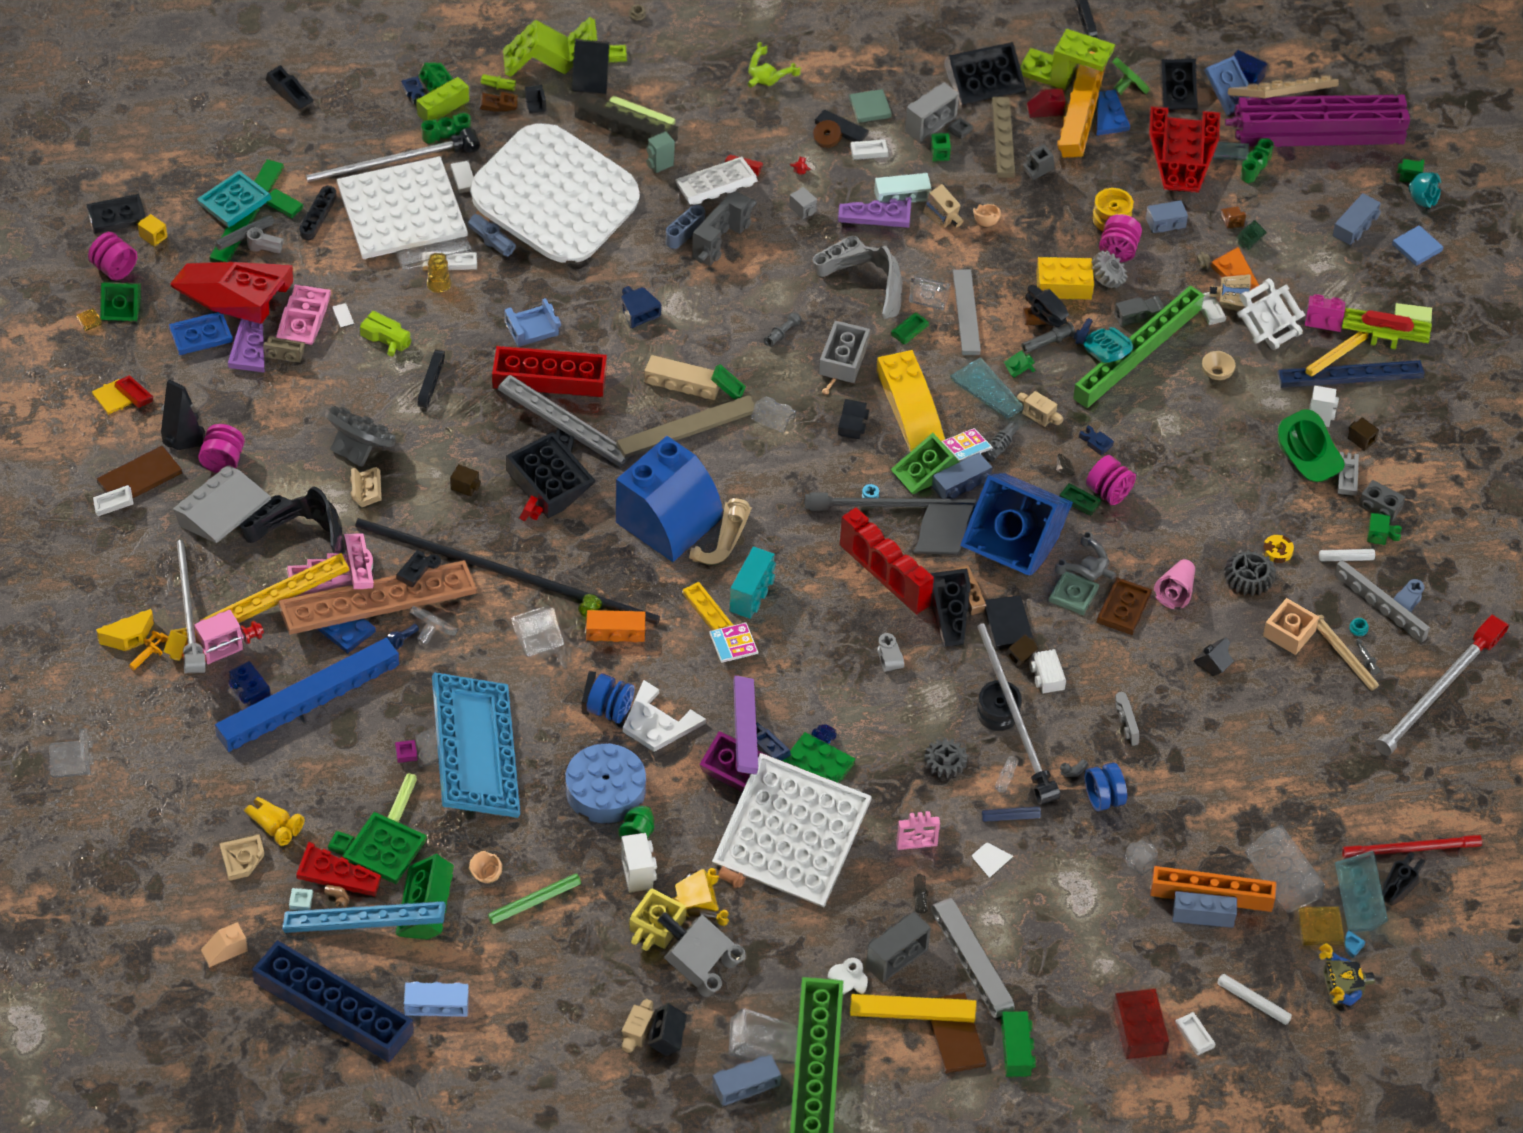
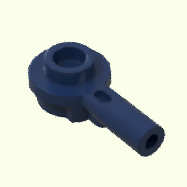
(1081, 335)
(397, 638)

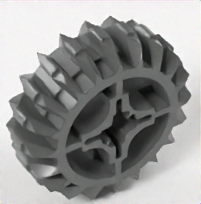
(1251, 568)

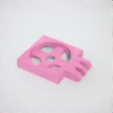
(928, 837)

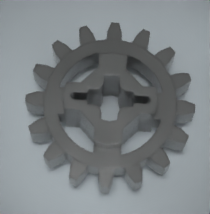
(945, 757)

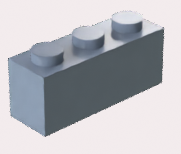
(1357, 219)
(961, 477)
(1204, 909)
(746, 1080)

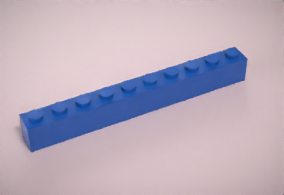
(307, 694)

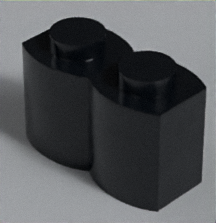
(853, 418)

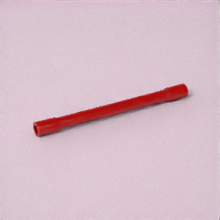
(1464, 842)

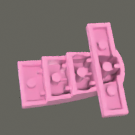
(358, 560)

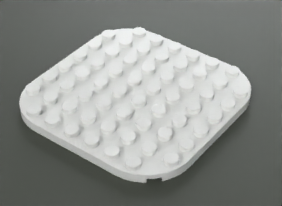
(554, 193)

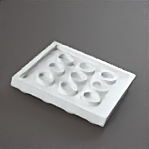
(716, 180)

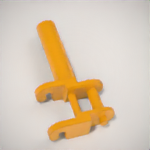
(152, 648)

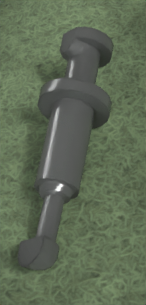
(1369, 662)

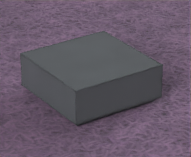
(960, 128)

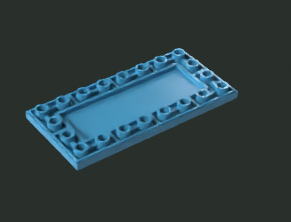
(475, 745)

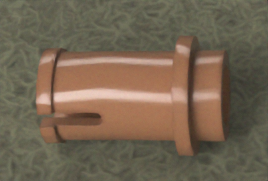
(732, 877)

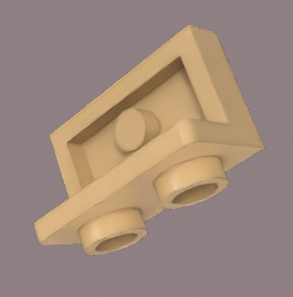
(366, 486)

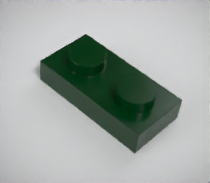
(1081, 499)

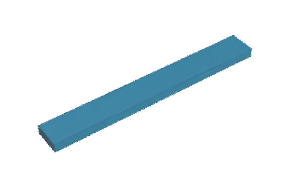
(364, 917)

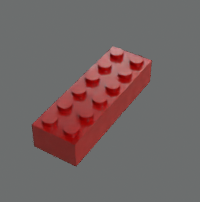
(551, 370)

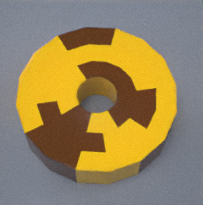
(1279, 555)

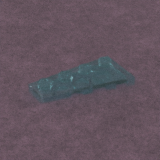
(986, 386)

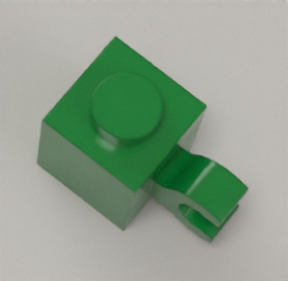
(1380, 529)

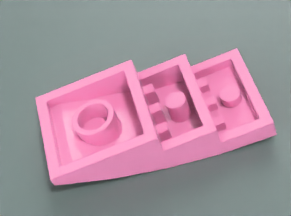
(303, 314)

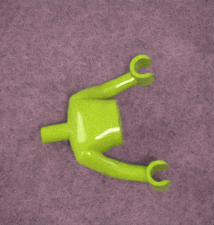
(767, 74)

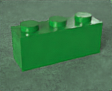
(1017, 1044)

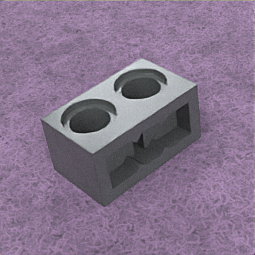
(1381, 500)

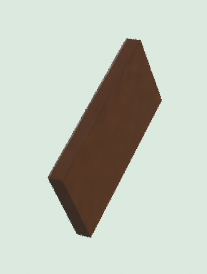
(142, 473)
(958, 1042)

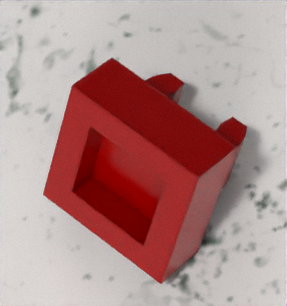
(531, 509)

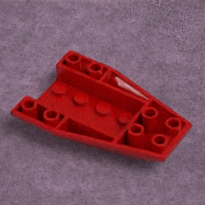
(1183, 148)

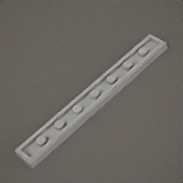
(562, 419)

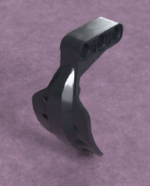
(281, 510)

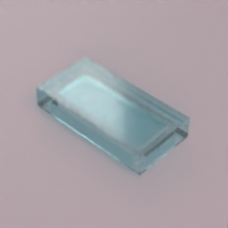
(1231, 151)

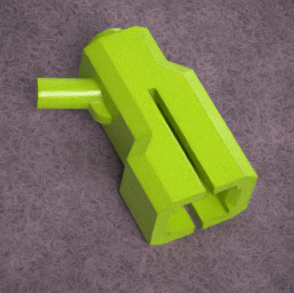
(388, 331)

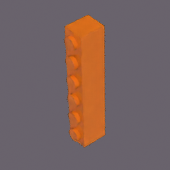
(1250, 892)

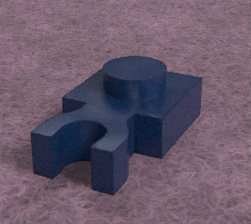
(413, 88)
(1096, 441)

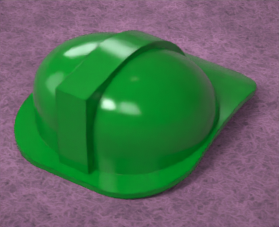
(1309, 446)

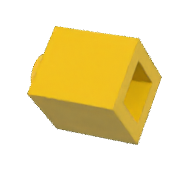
(152, 230)

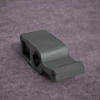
(1137, 310)

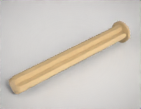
(1346, 654)

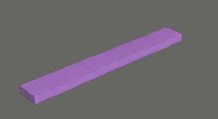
(745, 725)

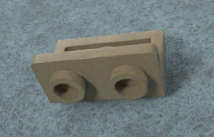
(284, 349)

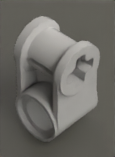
(889, 653)

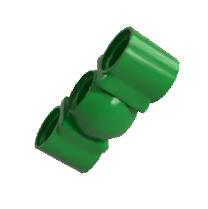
(444, 128)
(1256, 160)

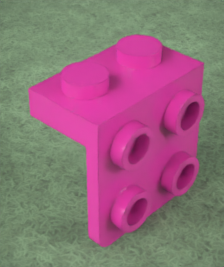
(1325, 313)

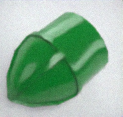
(638, 821)

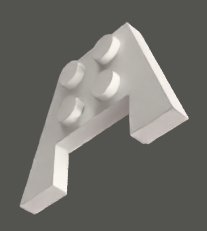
(652, 725)

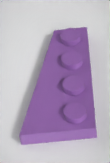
(889, 213)
(248, 347)

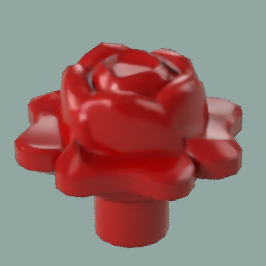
(800, 166)

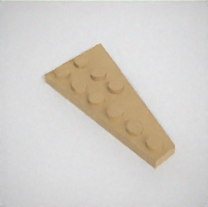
(1278, 88)

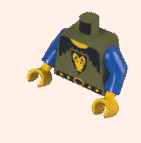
(1343, 977)

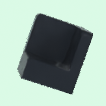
(535, 99)

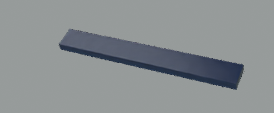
(1352, 374)

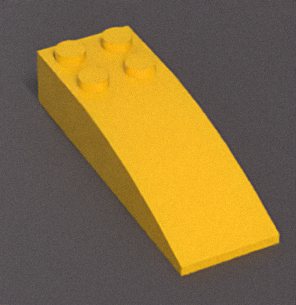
(909, 397)

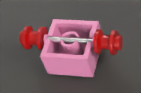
(224, 636)

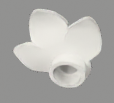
(852, 978)

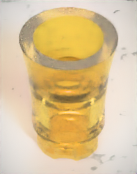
(438, 273)

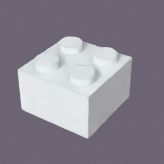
(638, 862)

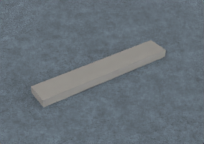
(966, 312)

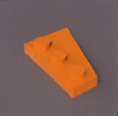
(1233, 264)

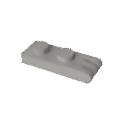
(1349, 476)

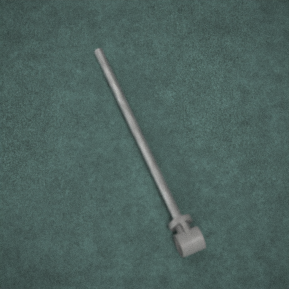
(193, 653)

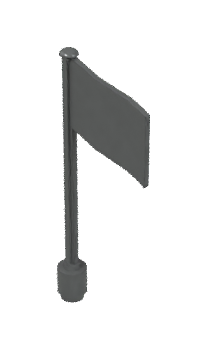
(941, 525)

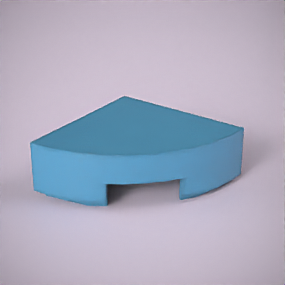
(1353, 944)

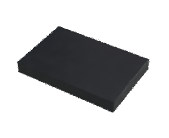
(590, 66)
(116, 213)
(1007, 620)

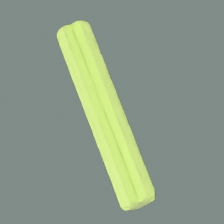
(402, 797)

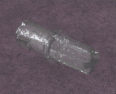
(1006, 774)

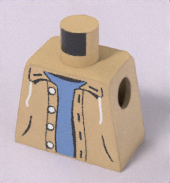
(943, 208)
(1230, 291)

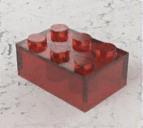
(1140, 1023)

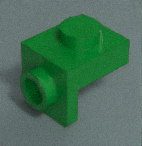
(1019, 363)

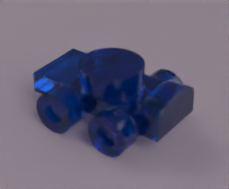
(825, 733)

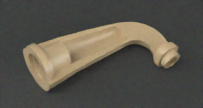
(734, 519)

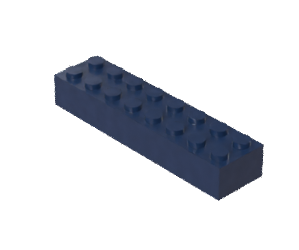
(333, 1001)

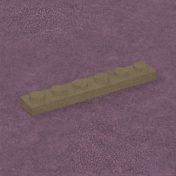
(1003, 137)

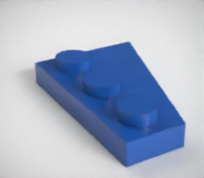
(1111, 114)

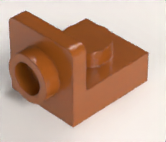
(1233, 217)

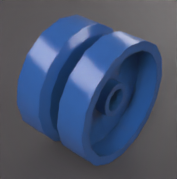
(1106, 786)

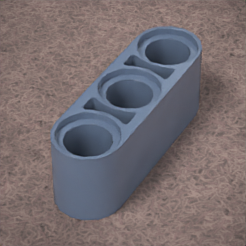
(684, 226)

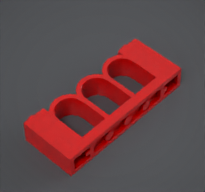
(886, 561)

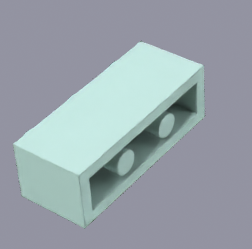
(903, 186)

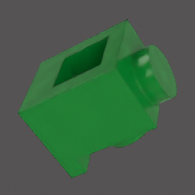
(940, 147)
(1410, 169)

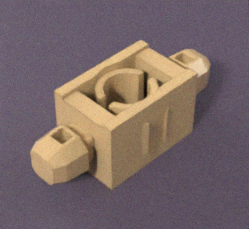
(1040, 409)
(637, 1025)

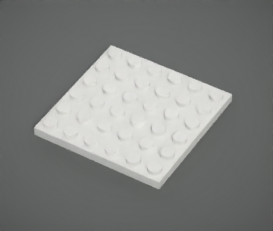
(401, 207)
(792, 830)

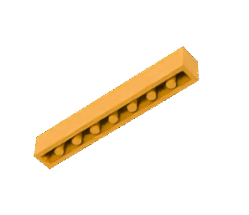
(1080, 111)

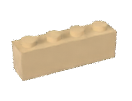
(681, 377)

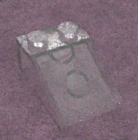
(762, 1035)

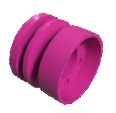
(1121, 237)
(112, 256)
(221, 447)
(1110, 480)

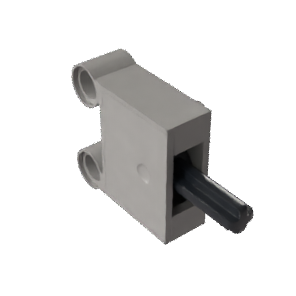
(699, 950)

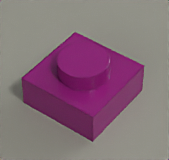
(406, 751)

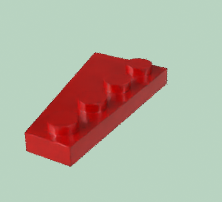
(326, 869)

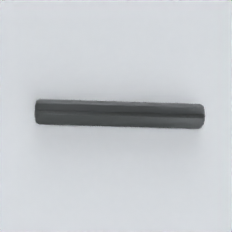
(242, 232)

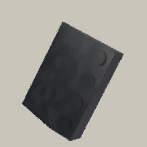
(985, 73)
(549, 473)

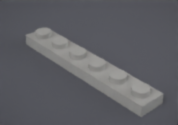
(1382, 601)

